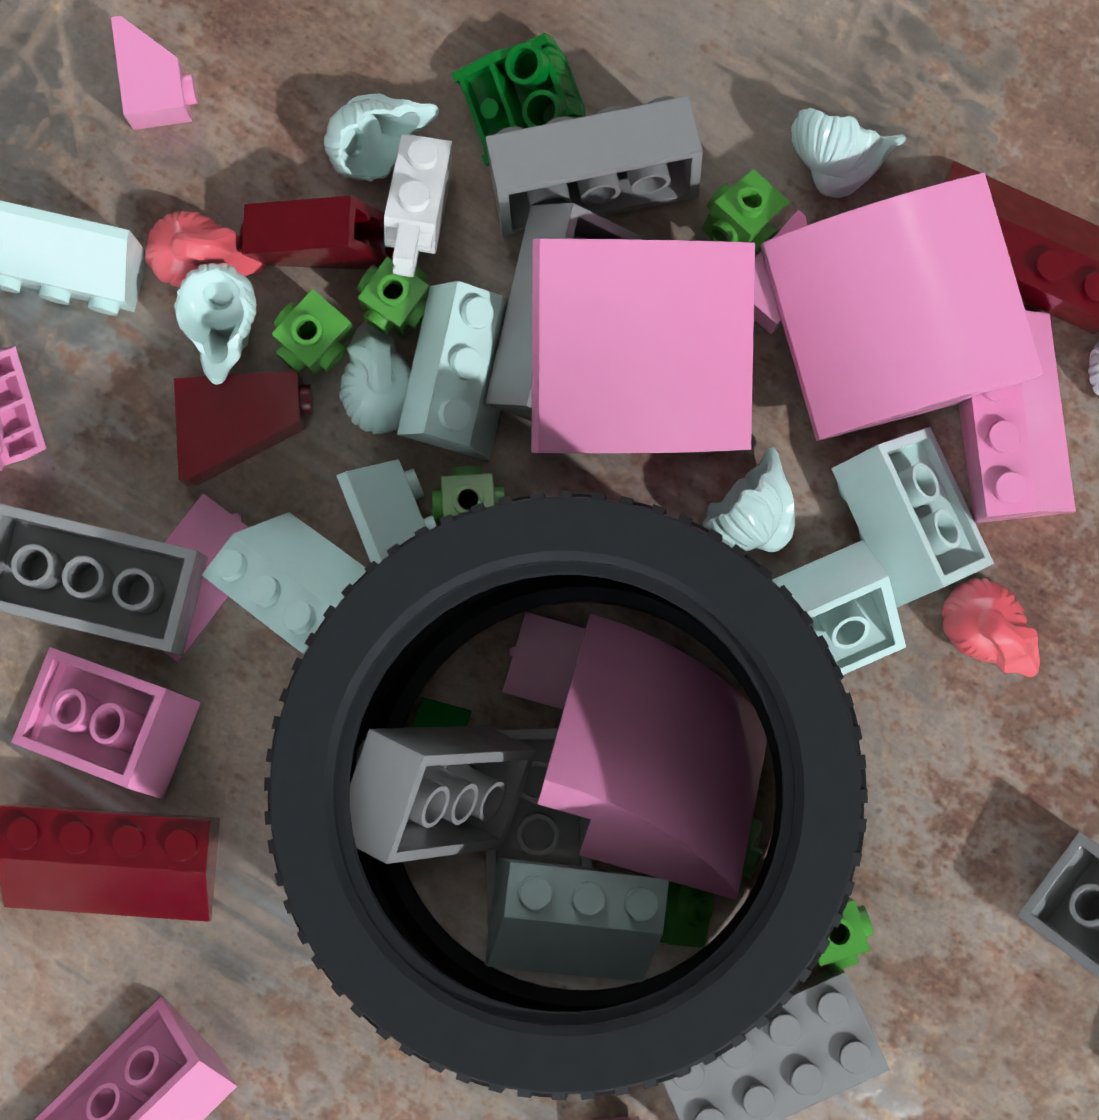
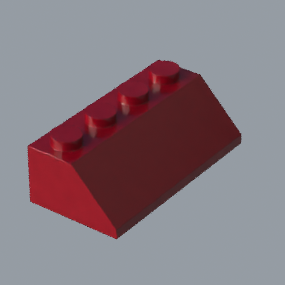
(1049, 252)
(108, 861)

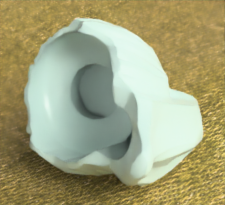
(367, 134)
(839, 150)
(216, 315)
(374, 381)
(756, 509)

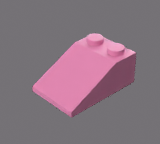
(106, 723)

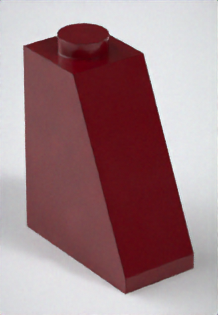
(315, 233)
(235, 419)

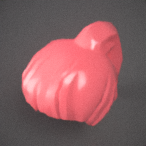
(189, 240)
(991, 627)

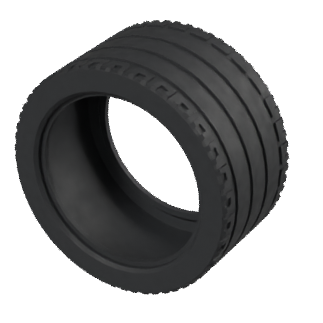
(368, 673)

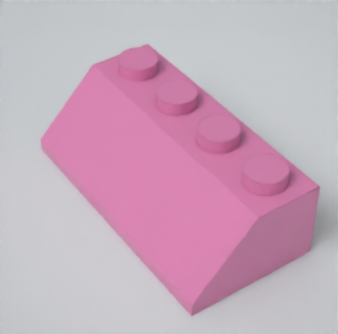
(1019, 443)
(148, 1073)

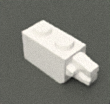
(417, 199)

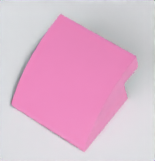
(901, 307)
(642, 345)
(656, 760)

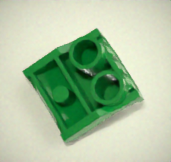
(519, 87)

